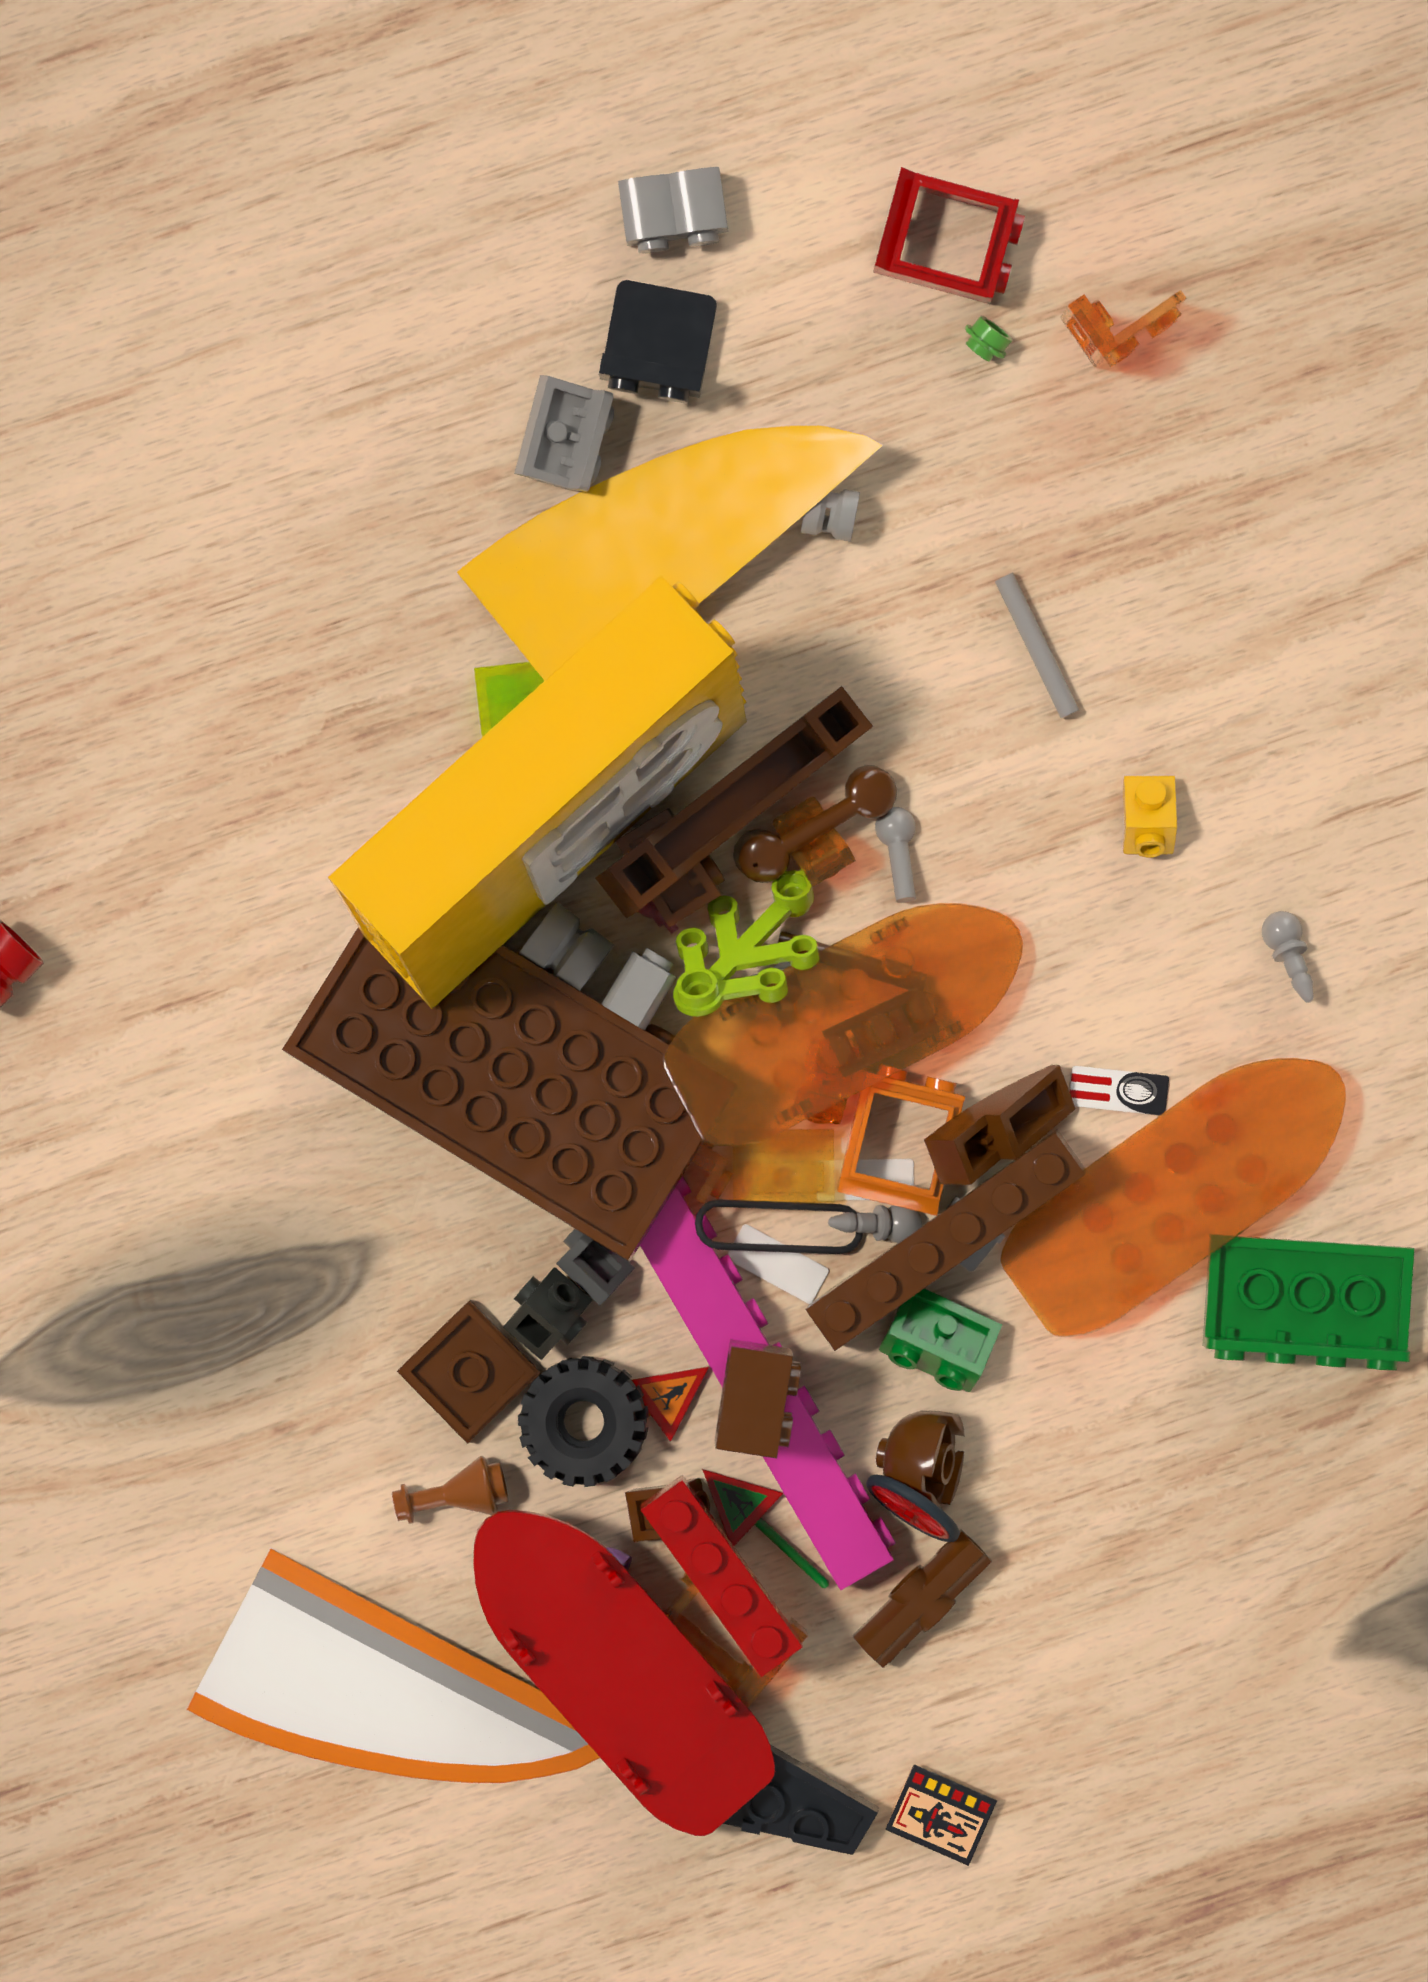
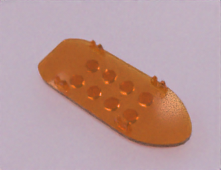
(845, 1022)
(1175, 1192)

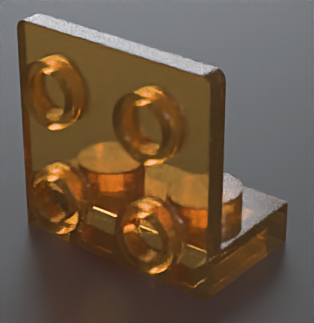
(1091, 327)

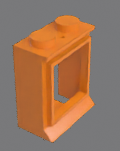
(936, 1094)

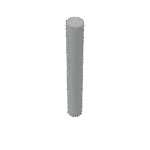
(1036, 645)

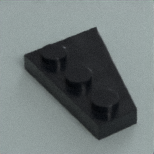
(806, 1808)

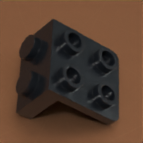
(658, 340)

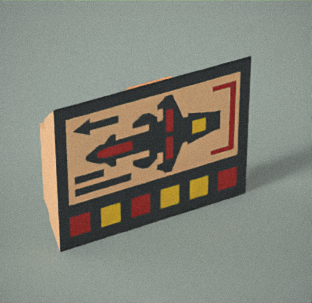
(940, 1814)

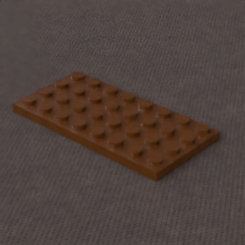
(513, 1082)

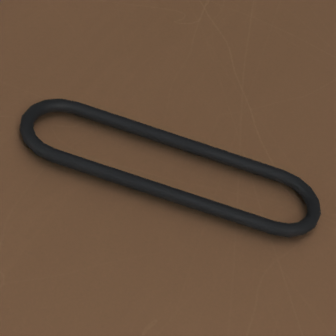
(773, 1247)

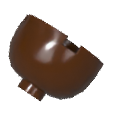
(924, 1455)

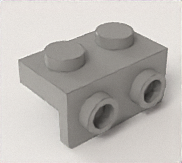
(565, 434)

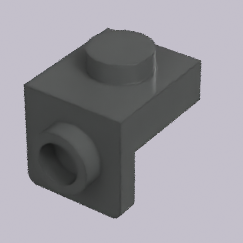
(593, 1266)

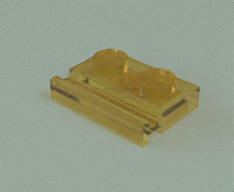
(786, 1168)

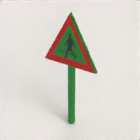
(742, 1507)

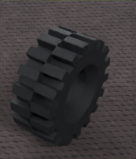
(545, 1429)

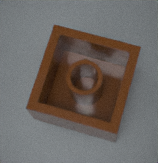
(755, 1397)

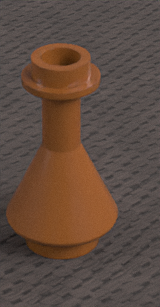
(474, 1488)

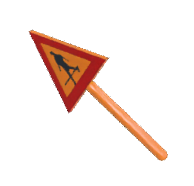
(670, 1396)

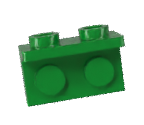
(941, 1340)

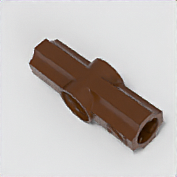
(921, 1599)

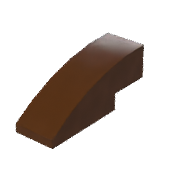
(999, 1126)

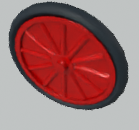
(913, 1508)

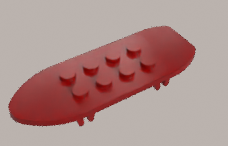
(619, 1670)

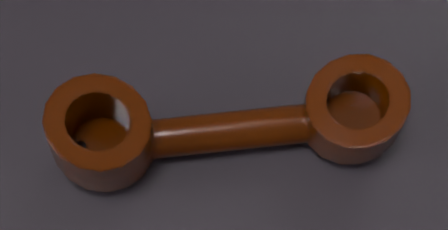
(867, 793)

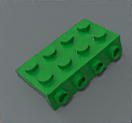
(1309, 1301)

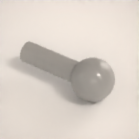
(896, 831)

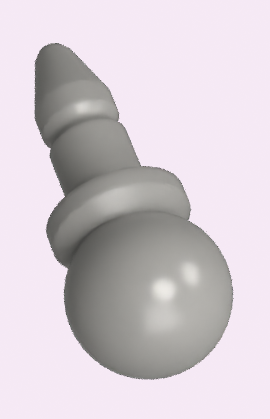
(1283, 934)
(883, 1223)

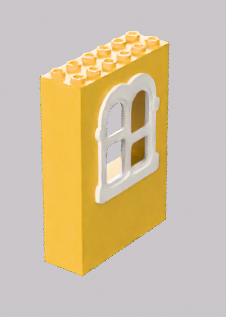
(545, 791)

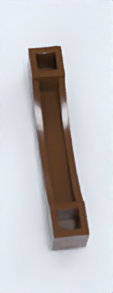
(733, 802)
(946, 1240)

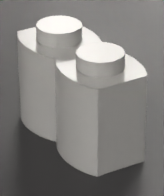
(673, 208)
(640, 988)

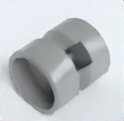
(566, 948)

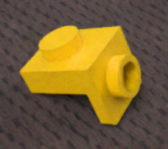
(1149, 815)

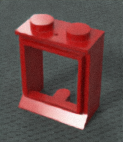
(994, 271)

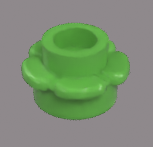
(987, 339)

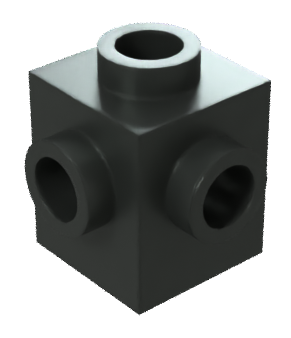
(553, 1304)

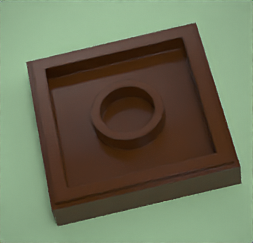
(468, 1371)

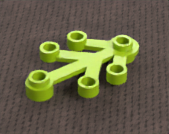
(704, 990)

